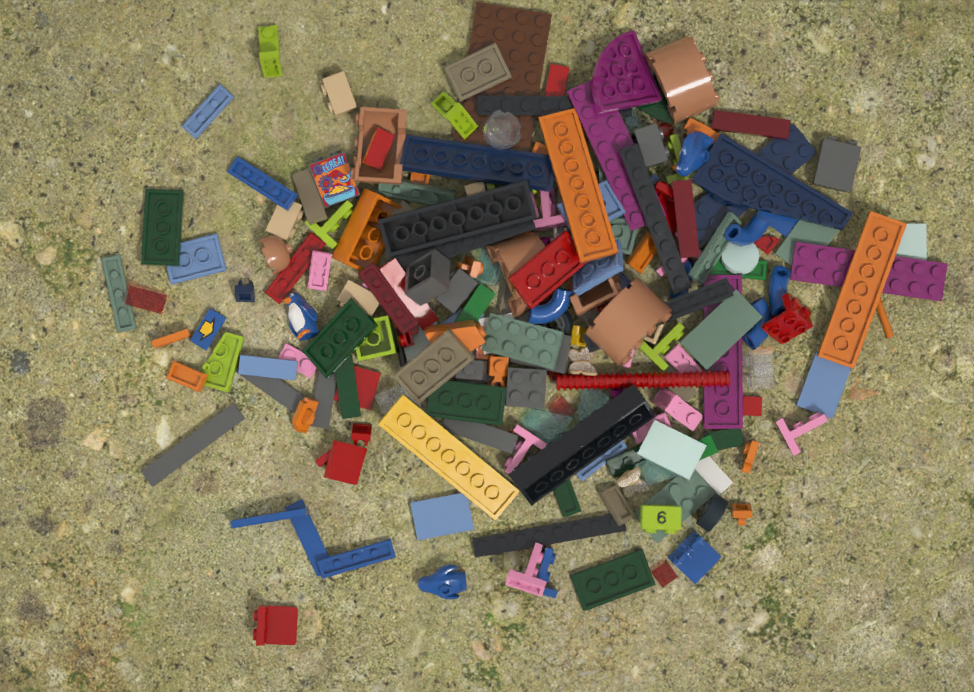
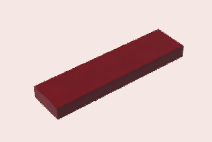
(751, 125)
(685, 218)
(388, 298)

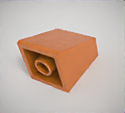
(467, 331)

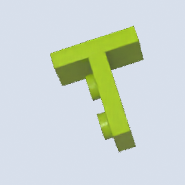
(270, 51)
(454, 114)
(675, 147)
(332, 224)
(662, 347)

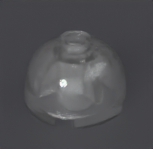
(501, 130)

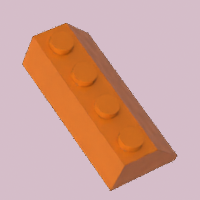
(362, 238)

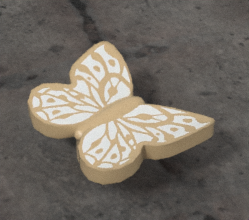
(581, 362)
(632, 483)

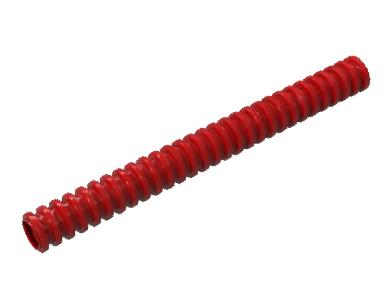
(643, 380)

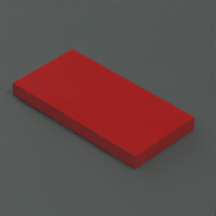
(546, 270)

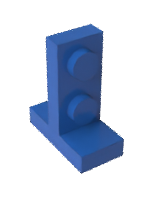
(543, 573)

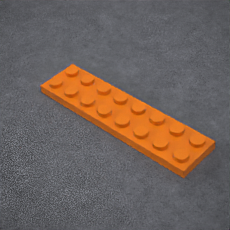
(578, 185)
(861, 289)

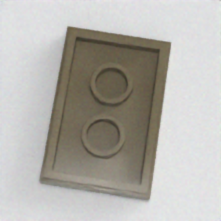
(478, 72)

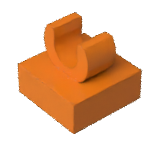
(741, 512)

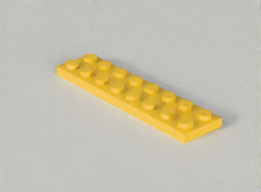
(448, 457)

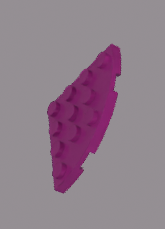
(623, 76)

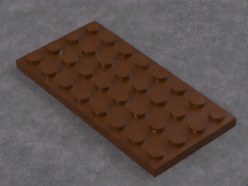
(523, 44)

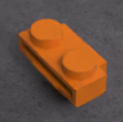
(693, 125)
(471, 266)
(305, 414)

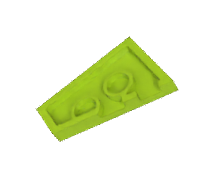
(223, 362)

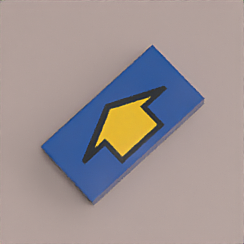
(208, 329)

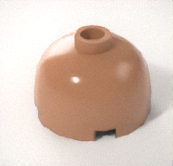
(276, 252)

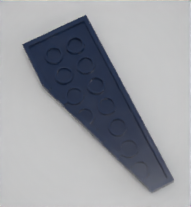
(752, 182)

